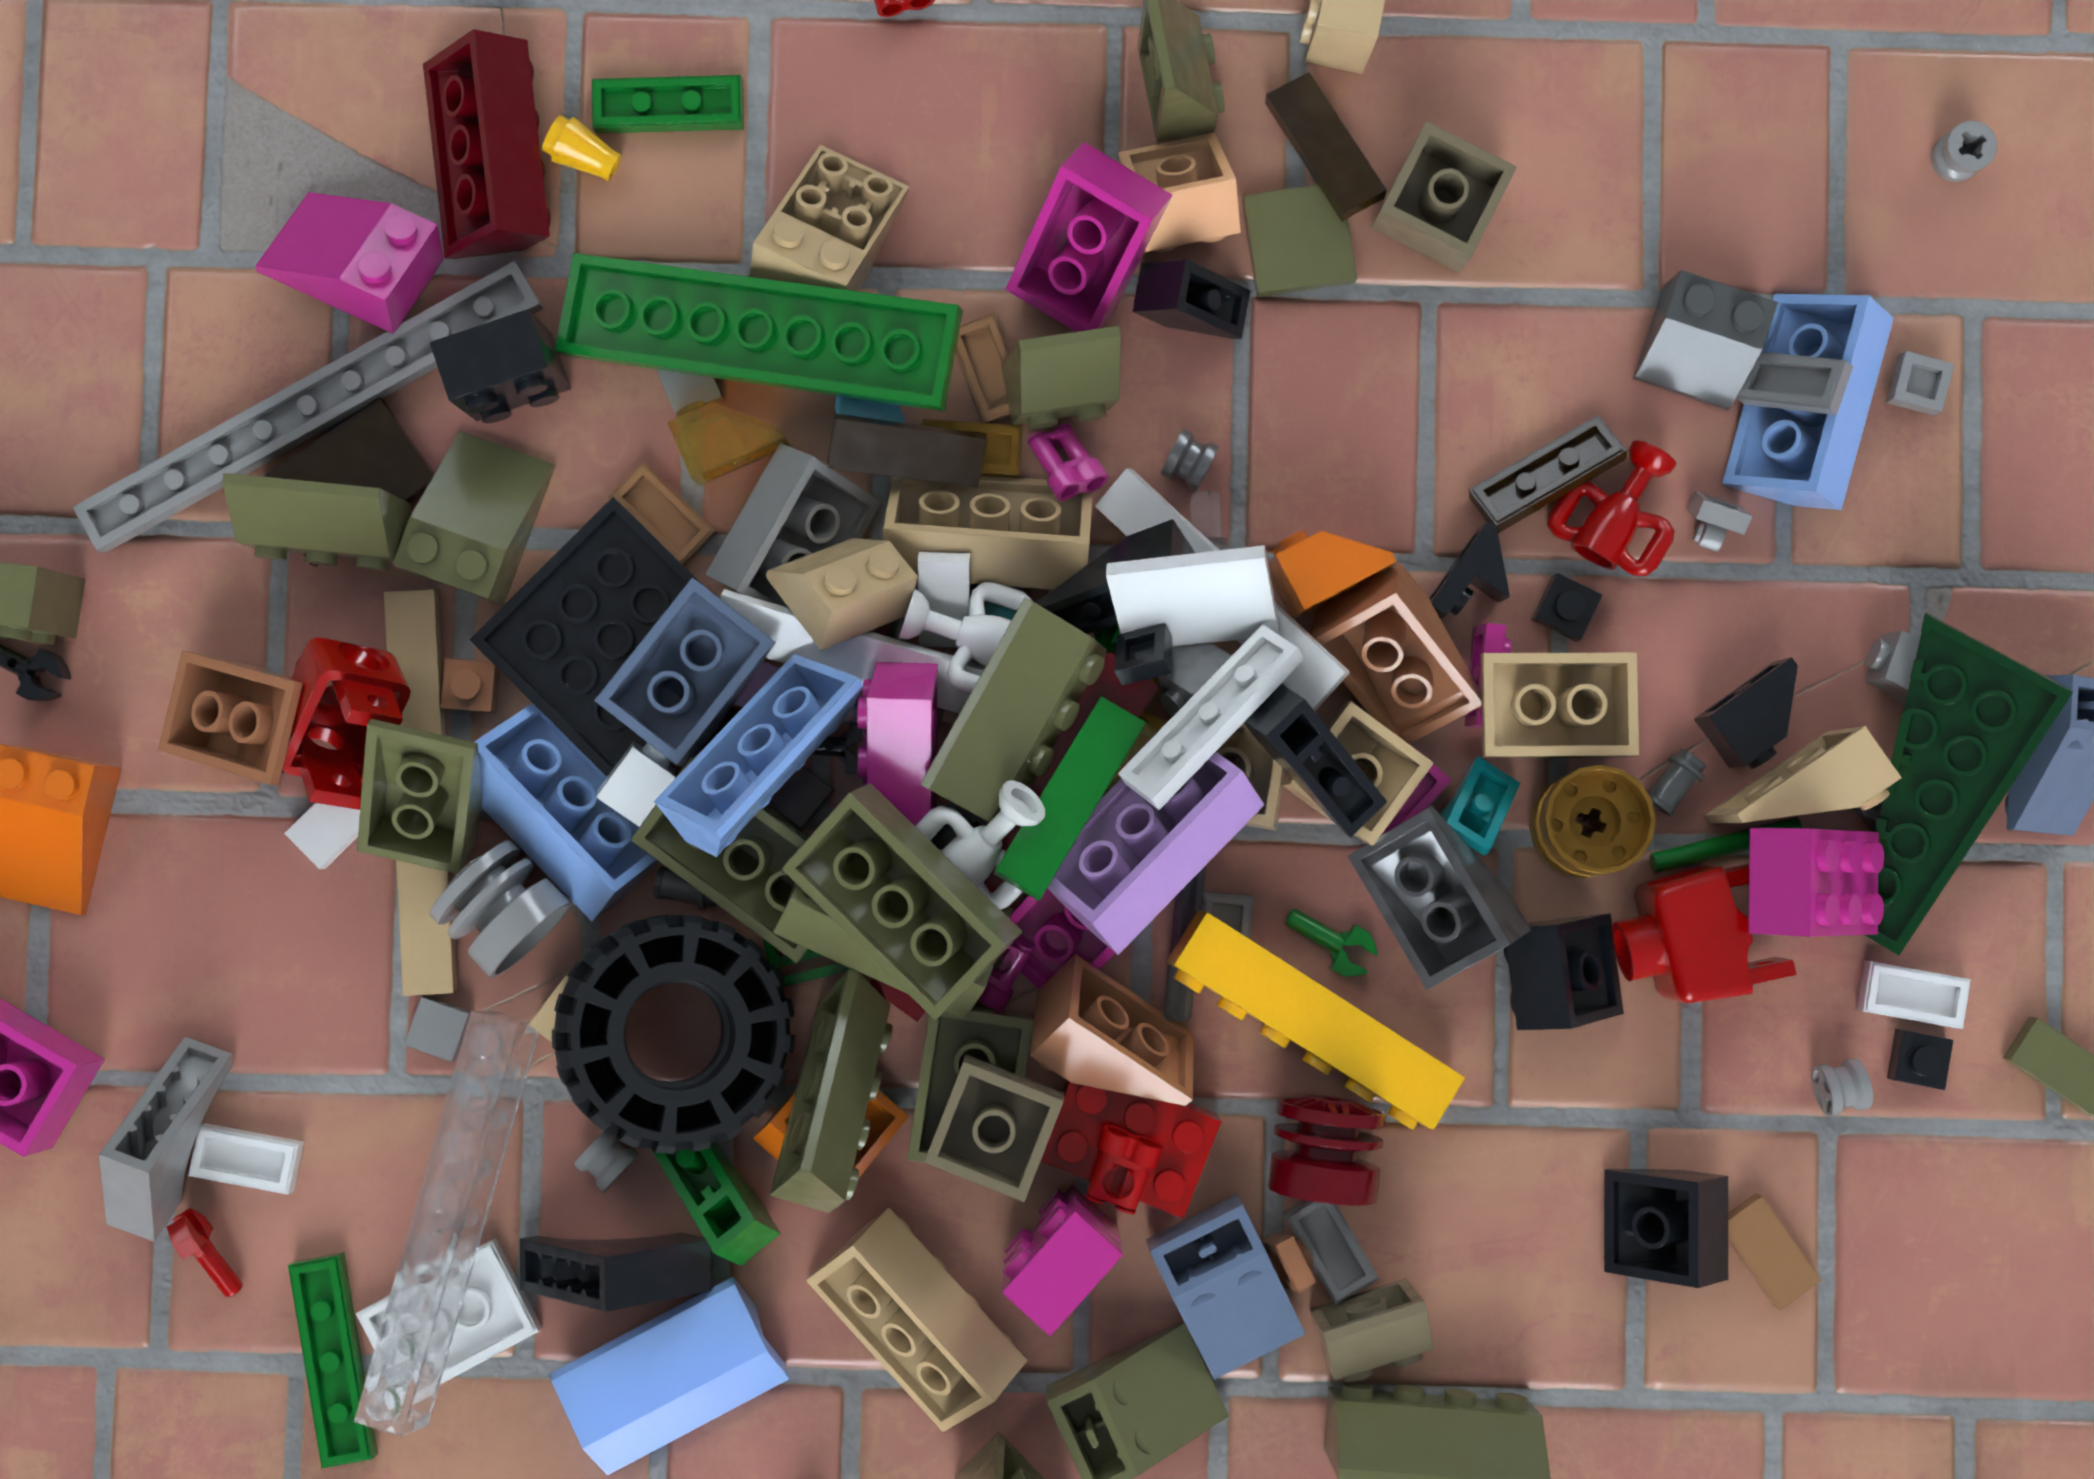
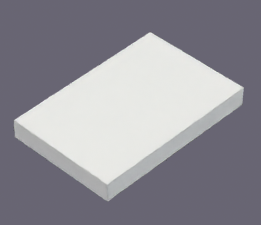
(1196, 595)
(491, 1315)

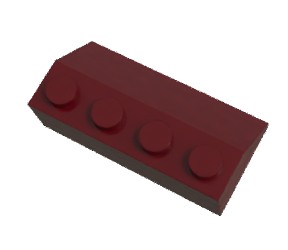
(486, 146)

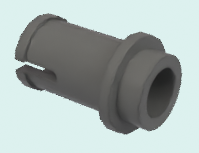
(1676, 781)
(672, 887)

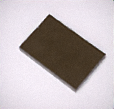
(365, 452)

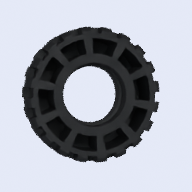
(739, 1076)

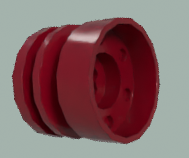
(1326, 1151)

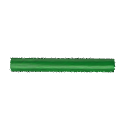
(1710, 848)

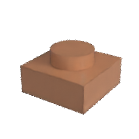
(470, 685)
(1290, 1261)

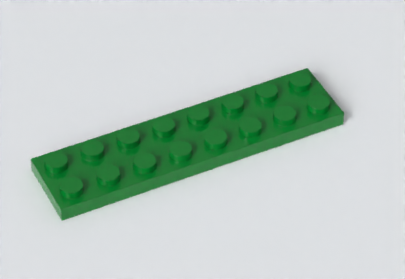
(760, 331)

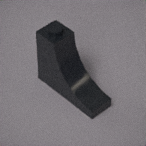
(615, 1271)

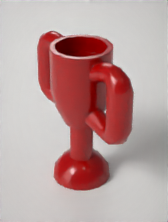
(1614, 521)

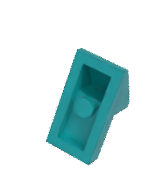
(1480, 804)

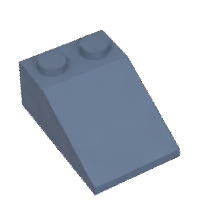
(686, 673)

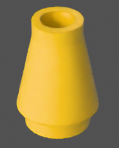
(579, 148)

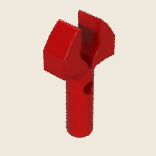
(191, 1236)

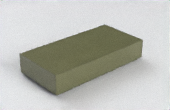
(2054, 1063)

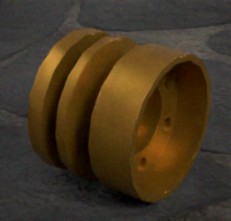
(1618, 811)

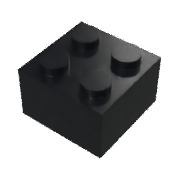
(500, 367)

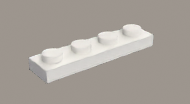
(1211, 716)

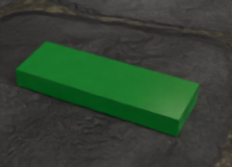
(667, 104)

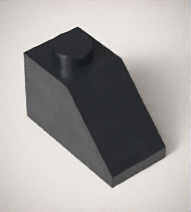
(1191, 298)
(1752, 716)

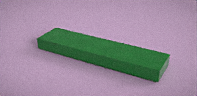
(1070, 798)
(331, 1358)

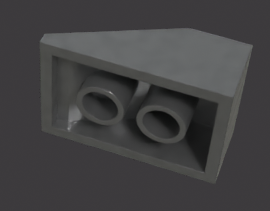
(1438, 897)

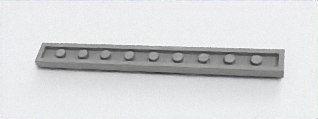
(297, 412)

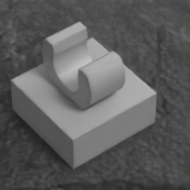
(1715, 519)

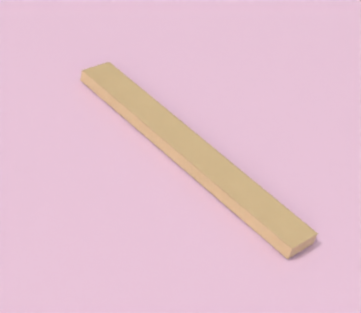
(415, 641)

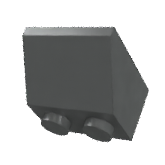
(1704, 339)

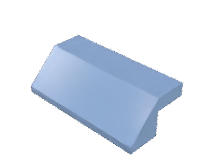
(668, 1376)

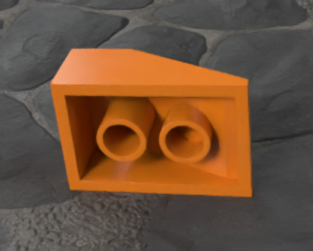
(52, 826)

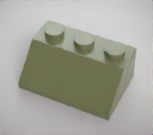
(316, 520)

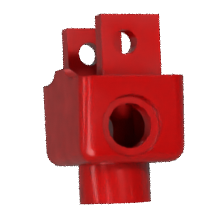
(364, 688)
(1693, 937)

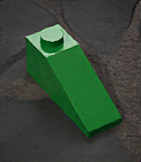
(720, 1202)

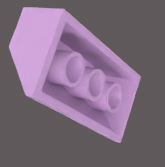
(1141, 857)

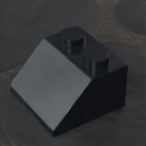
(1564, 974)
(1666, 1226)

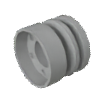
(492, 899)

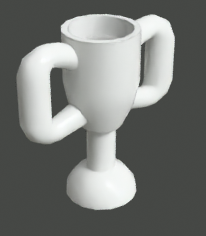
(974, 636)
(979, 848)

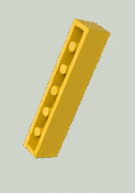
(1315, 1020)

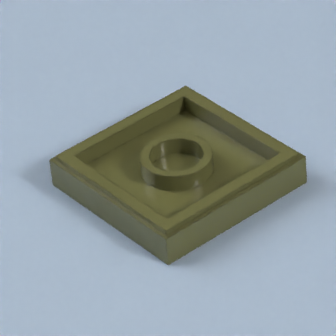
(1297, 241)

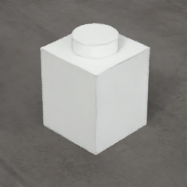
(637, 782)

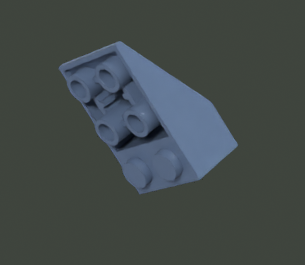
(2059, 776)
(1225, 1286)

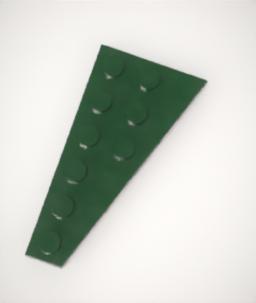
(1958, 751)

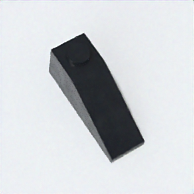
(1086, 597)
(1315, 759)

